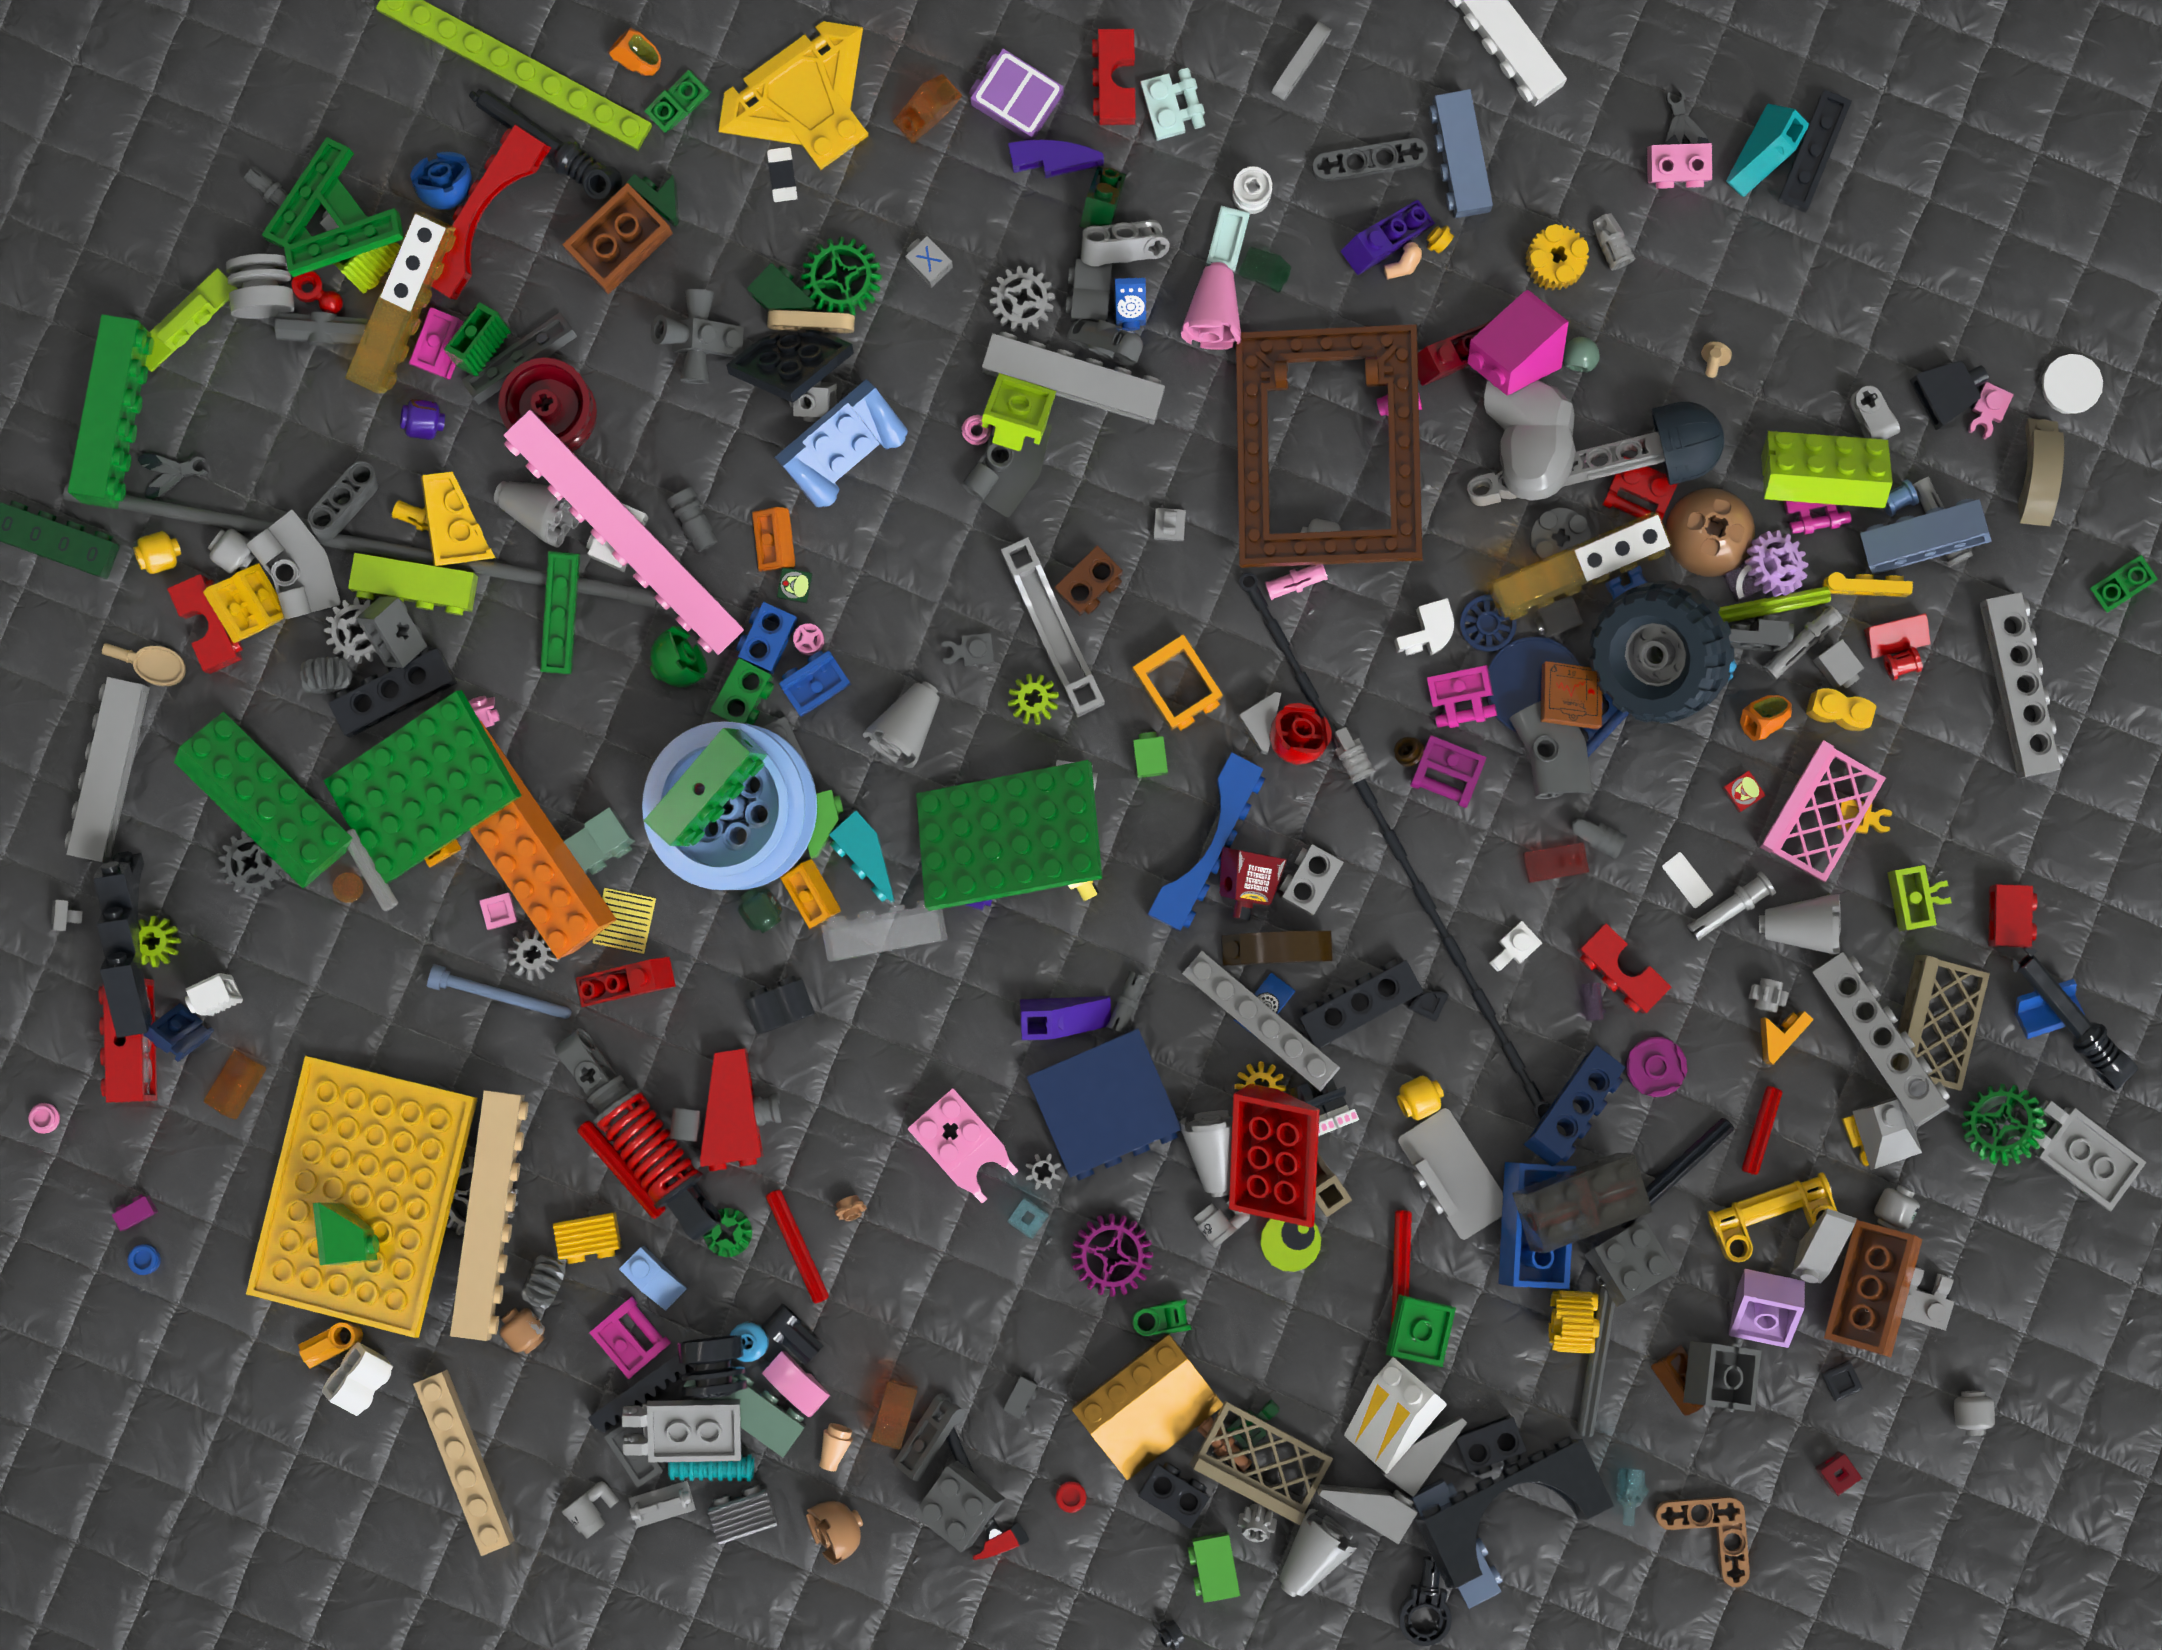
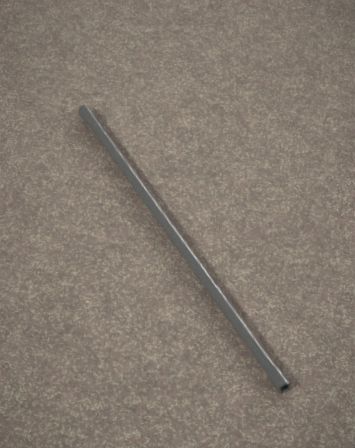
(631, 594)

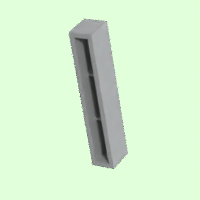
(1075, 379)
(107, 770)

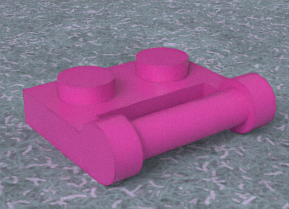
(622, 1344)

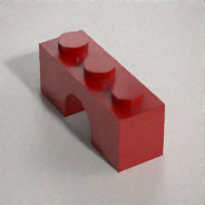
(1114, 50)
(216, 647)
(1602, 953)

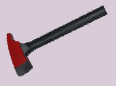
(997, 1540)

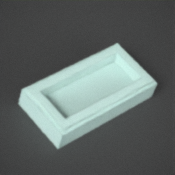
(1228, 237)

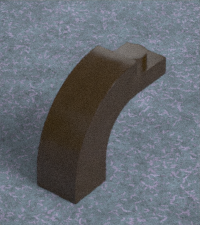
(1277, 947)

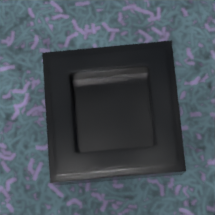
(1842, 1381)

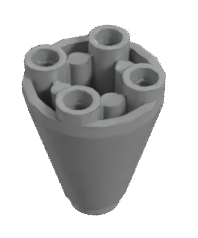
(536, 510)

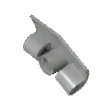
(293, 544)

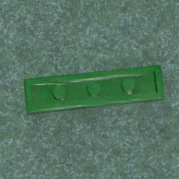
(560, 612)

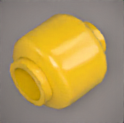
(157, 552)
(1420, 1097)

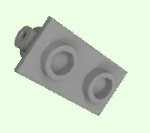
(661, 1504)

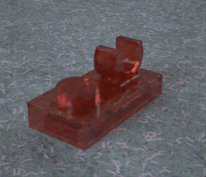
(1556, 862)

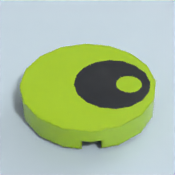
(1290, 1245)

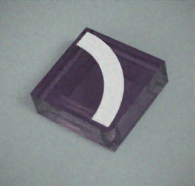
(1740, 583)

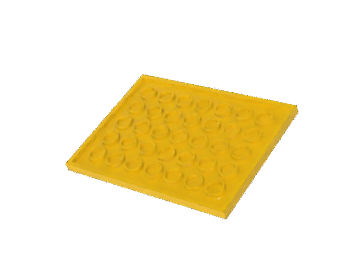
(389, 1158)

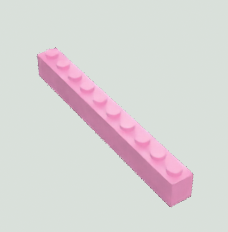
(623, 531)

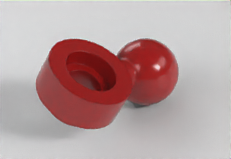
(328, 301)

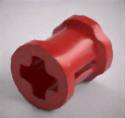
(1903, 663)

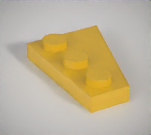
(451, 525)

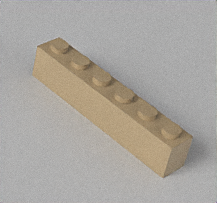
(464, 1462)

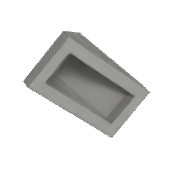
(1258, 721)

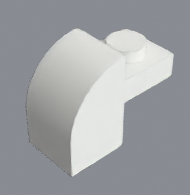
(1436, 626)

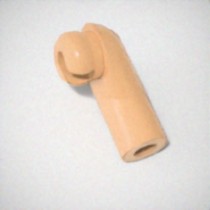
(1407, 264)

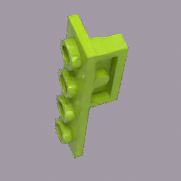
(188, 317)

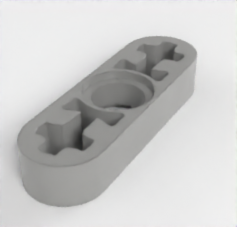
(1301, 61)

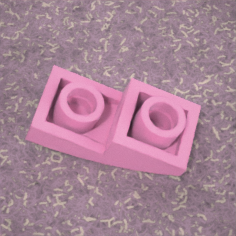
(795, 1384)

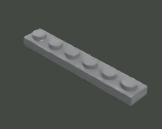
(1261, 1021)

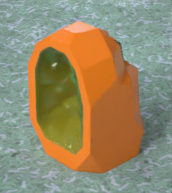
(636, 53)
(1765, 716)

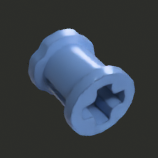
(1901, 497)

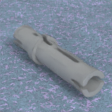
(1808, 637)

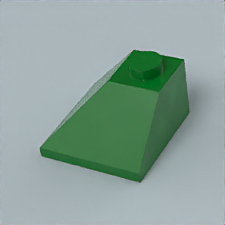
(343, 1236)

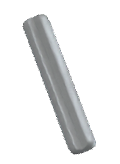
(365, 864)

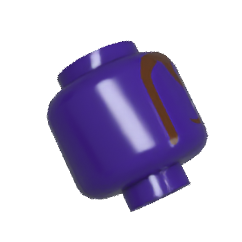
(421, 419)

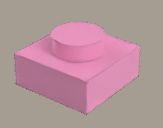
(498, 911)

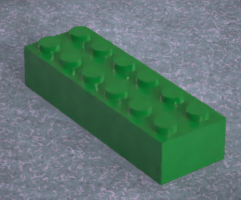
(110, 412)
(263, 799)

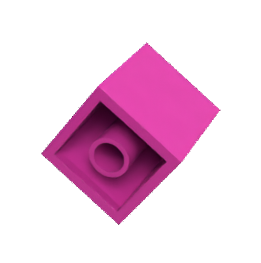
(1520, 344)

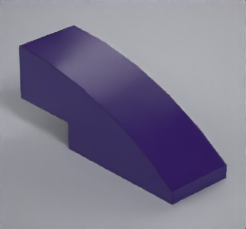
(1054, 157)

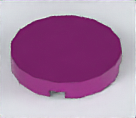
(1656, 1067)

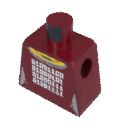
(1249, 879)

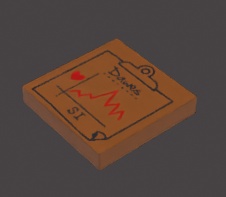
(1570, 696)

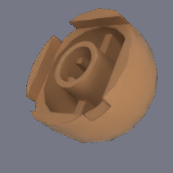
(835, 1528)

